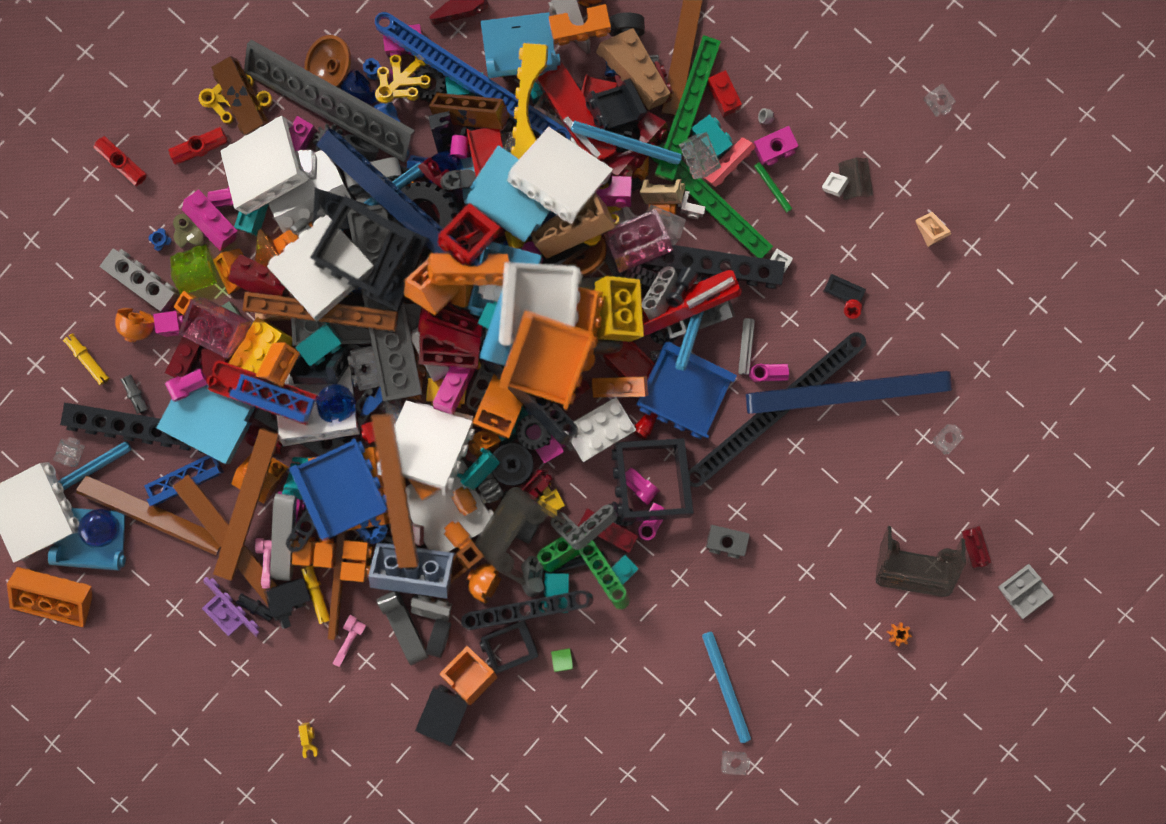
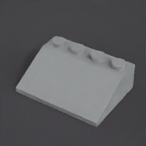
(299, 201)

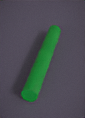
(773, 187)

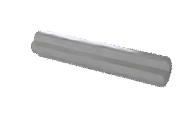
(746, 346)

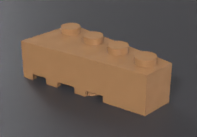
(630, 60)
(561, 235)

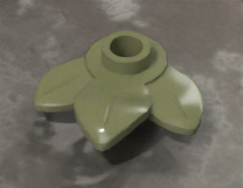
(187, 233)

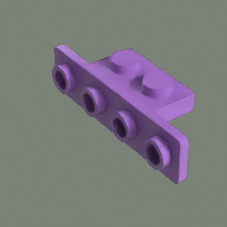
(225, 613)

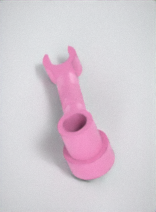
(264, 546)
(354, 627)

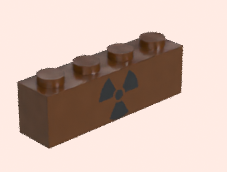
(240, 95)
(471, 110)

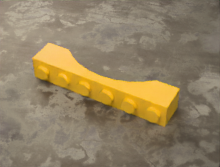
(534, 61)

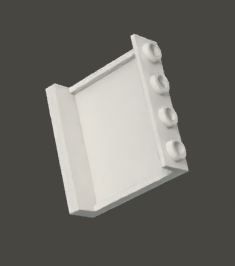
(262, 166)
(559, 174)
(311, 285)
(538, 289)
(317, 429)
(431, 444)
(440, 511)
(34, 512)

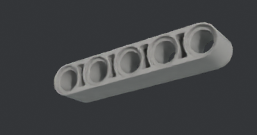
(283, 523)

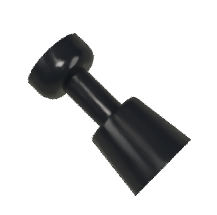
(684, 283)

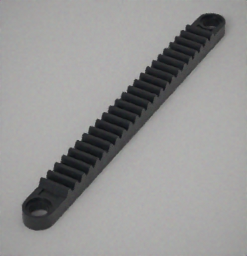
(763, 421)

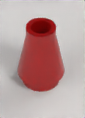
(645, 425)

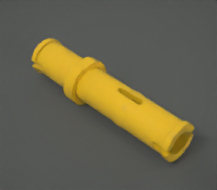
(86, 359)
(313, 587)

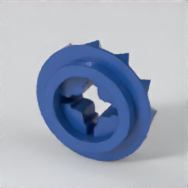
(378, 534)

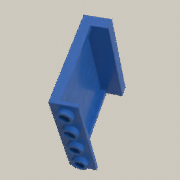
(686, 396)
(339, 489)

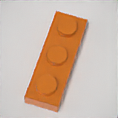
(620, 387)

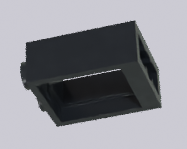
(528, 640)

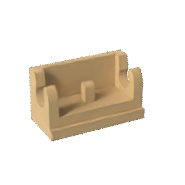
(662, 193)

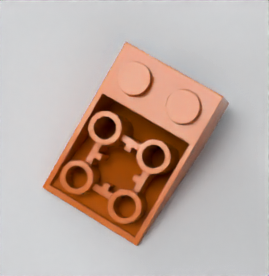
(498, 410)

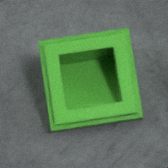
(562, 660)

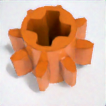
(904, 634)

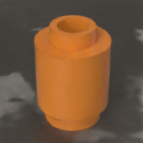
(464, 501)
(457, 535)

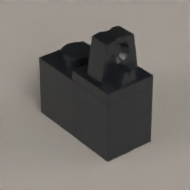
(284, 597)

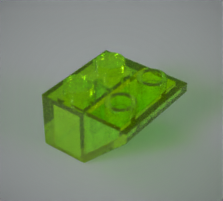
(193, 269)

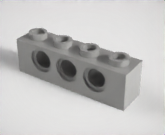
(113, 265)

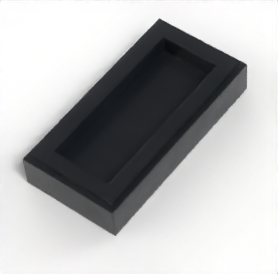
(843, 289)

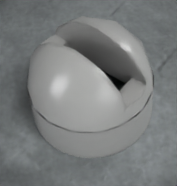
(766, 116)

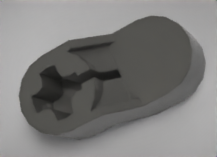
(458, 179)
(532, 574)

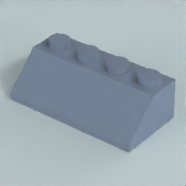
(429, 578)

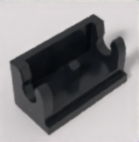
(442, 130)

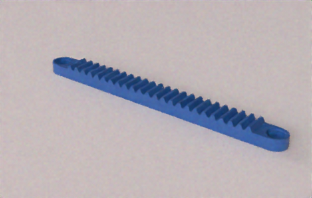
(459, 71)

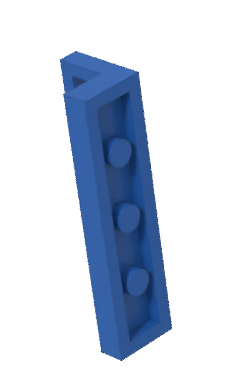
(267, 404)
(200, 478)

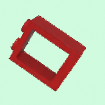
(480, 221)

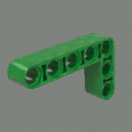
(593, 562)

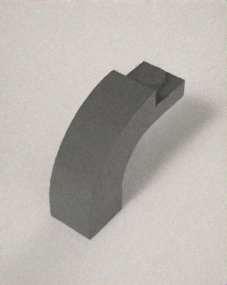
(710, 317)

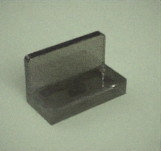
(859, 178)

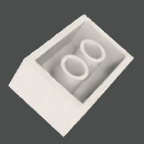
(601, 429)

